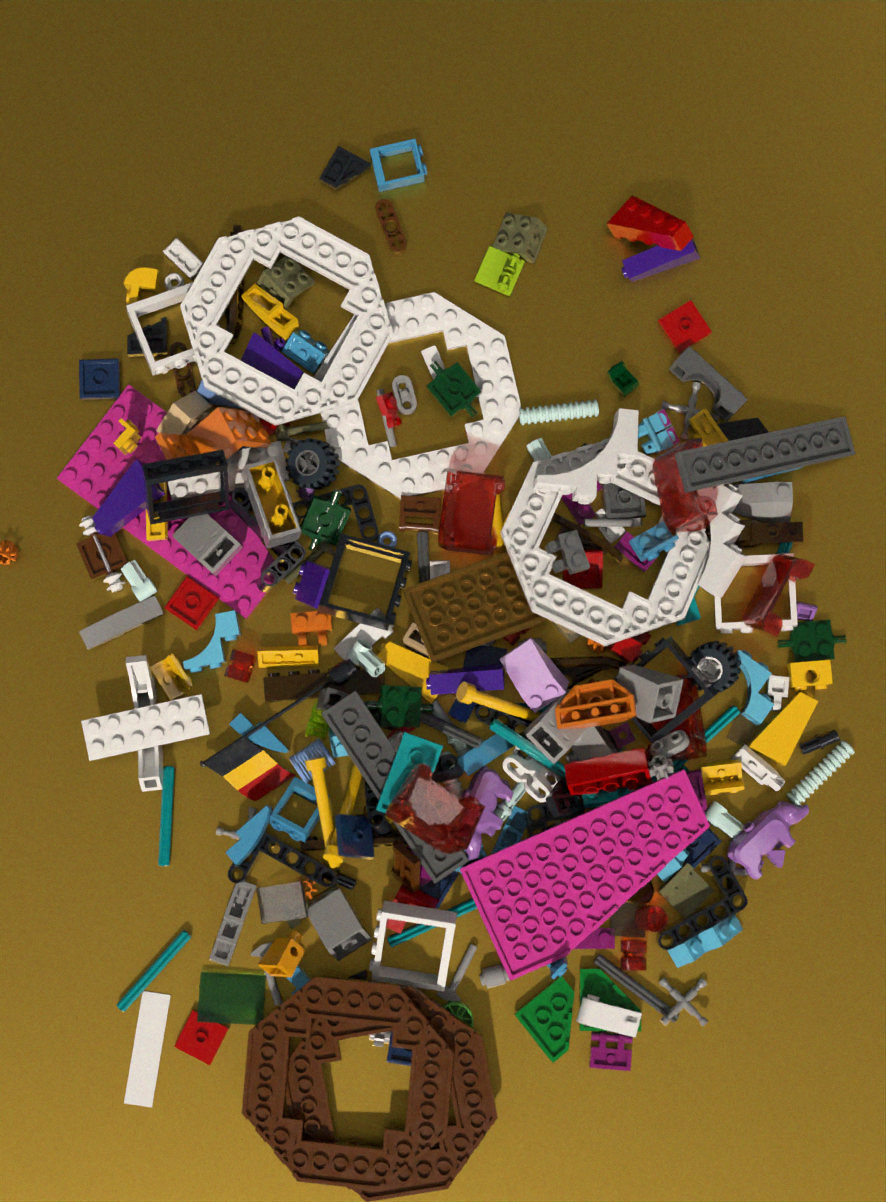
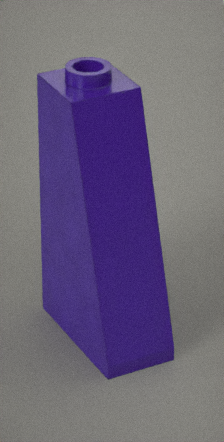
(658, 260)
(271, 362)
(125, 501)
(483, 677)

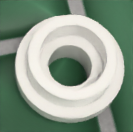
(173, 277)

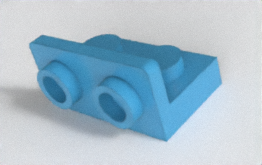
(305, 350)
(652, 542)

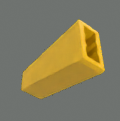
(409, 667)
(783, 731)

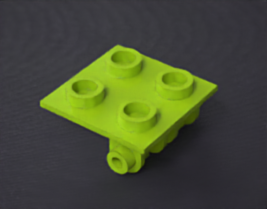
(499, 270)

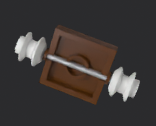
(102, 555)

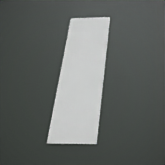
(147, 1049)

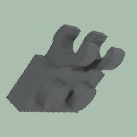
(572, 551)

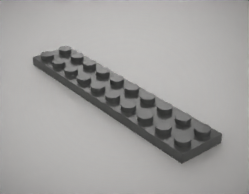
(764, 454)
(373, 758)

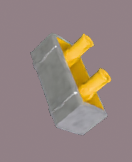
(271, 502)

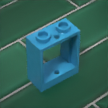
(393, 149)
(280, 823)

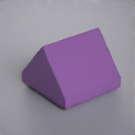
(806, 611)
(776, 857)

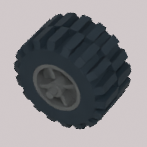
(312, 464)

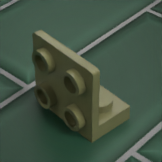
(521, 236)
(285, 280)
(685, 890)

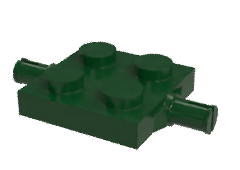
(454, 389)
(324, 520)
(812, 641)
(399, 706)

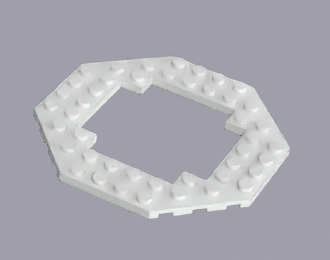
(491, 373)
(252, 388)
(574, 606)

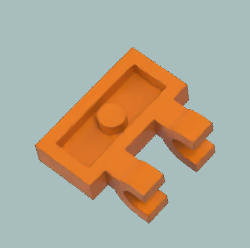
(311, 622)

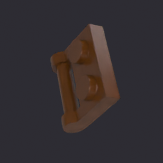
(419, 507)
(406, 866)

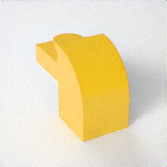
(141, 280)

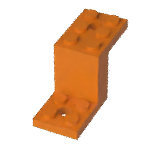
(221, 430)

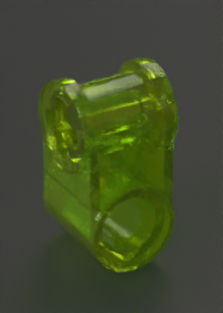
(318, 722)

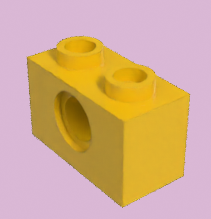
(821, 672)

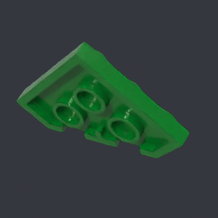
(597, 983)
(550, 1018)

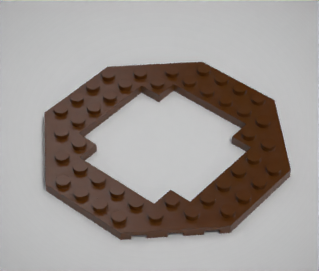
(470, 1095)
(335, 1161)

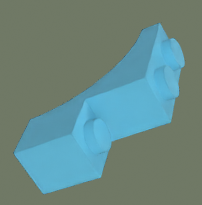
(213, 655)
(756, 674)
(705, 941)

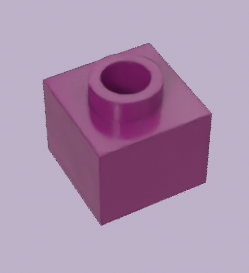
(617, 741)

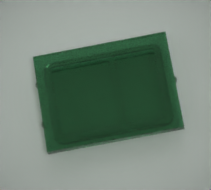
(231, 998)

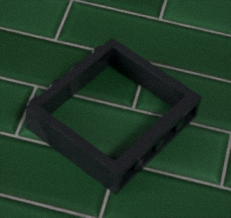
(184, 468)
(374, 549)
(647, 728)

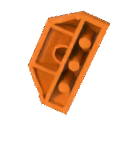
(595, 705)

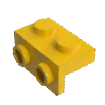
(129, 438)
(171, 678)
(722, 777)

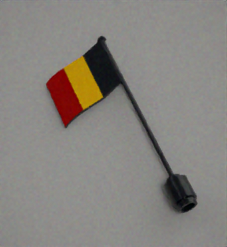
(251, 767)

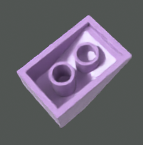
(534, 675)

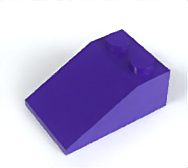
(312, 583)

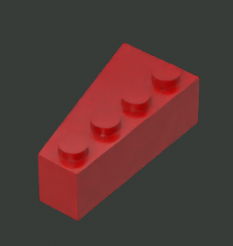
(649, 224)
(608, 772)

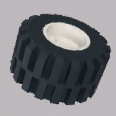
(716, 664)

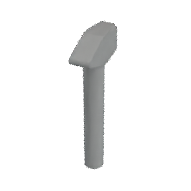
(634, 522)
(259, 952)
(449, 992)

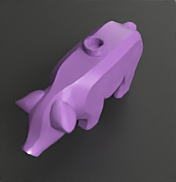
(486, 787)
(764, 834)

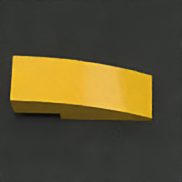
(271, 311)

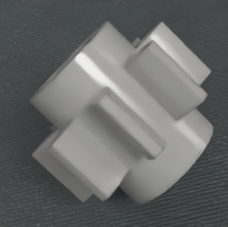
(660, 767)
(380, 1038)

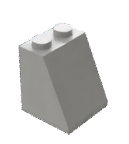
(653, 691)
(338, 924)

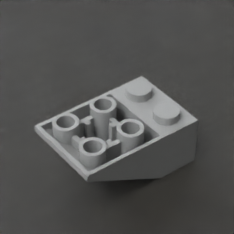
(207, 542)
(547, 737)

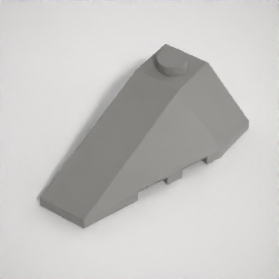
(765, 501)

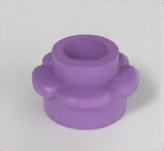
(305, 493)

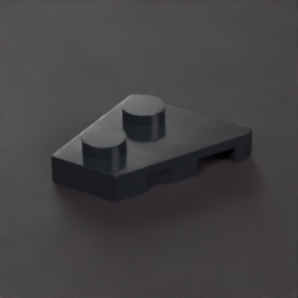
(156, 337)
(742, 428)
(560, 800)

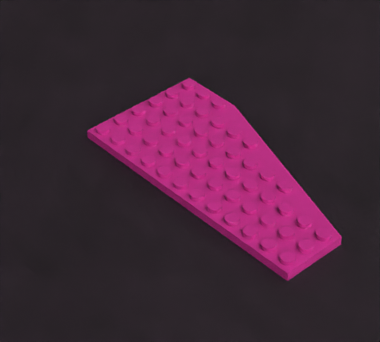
(100, 467)
(572, 877)

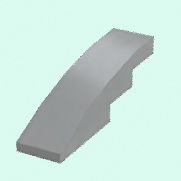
(121, 622)
(232, 923)

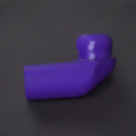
(277, 343)

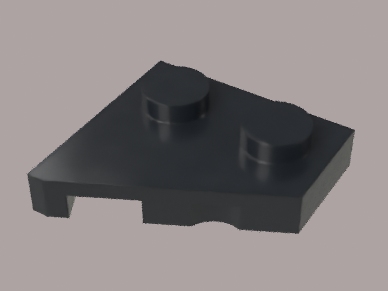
(343, 168)

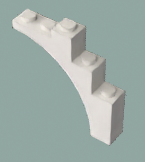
(583, 481)
(724, 556)
(145, 694)

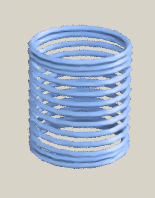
(309, 750)

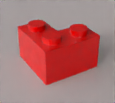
(629, 649)
(405, 896)

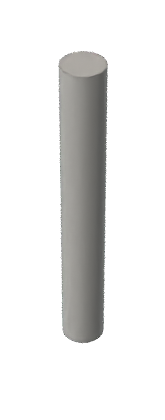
(390, 432)

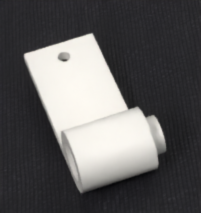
(363, 632)
(608, 1017)

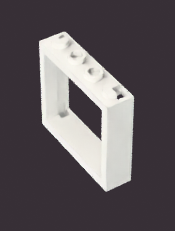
(150, 305)
(787, 624)
(416, 915)

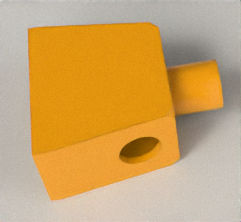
(283, 956)

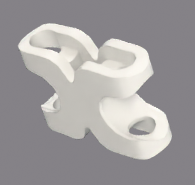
(531, 773)

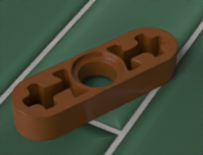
(401, 238)
(180, 385)

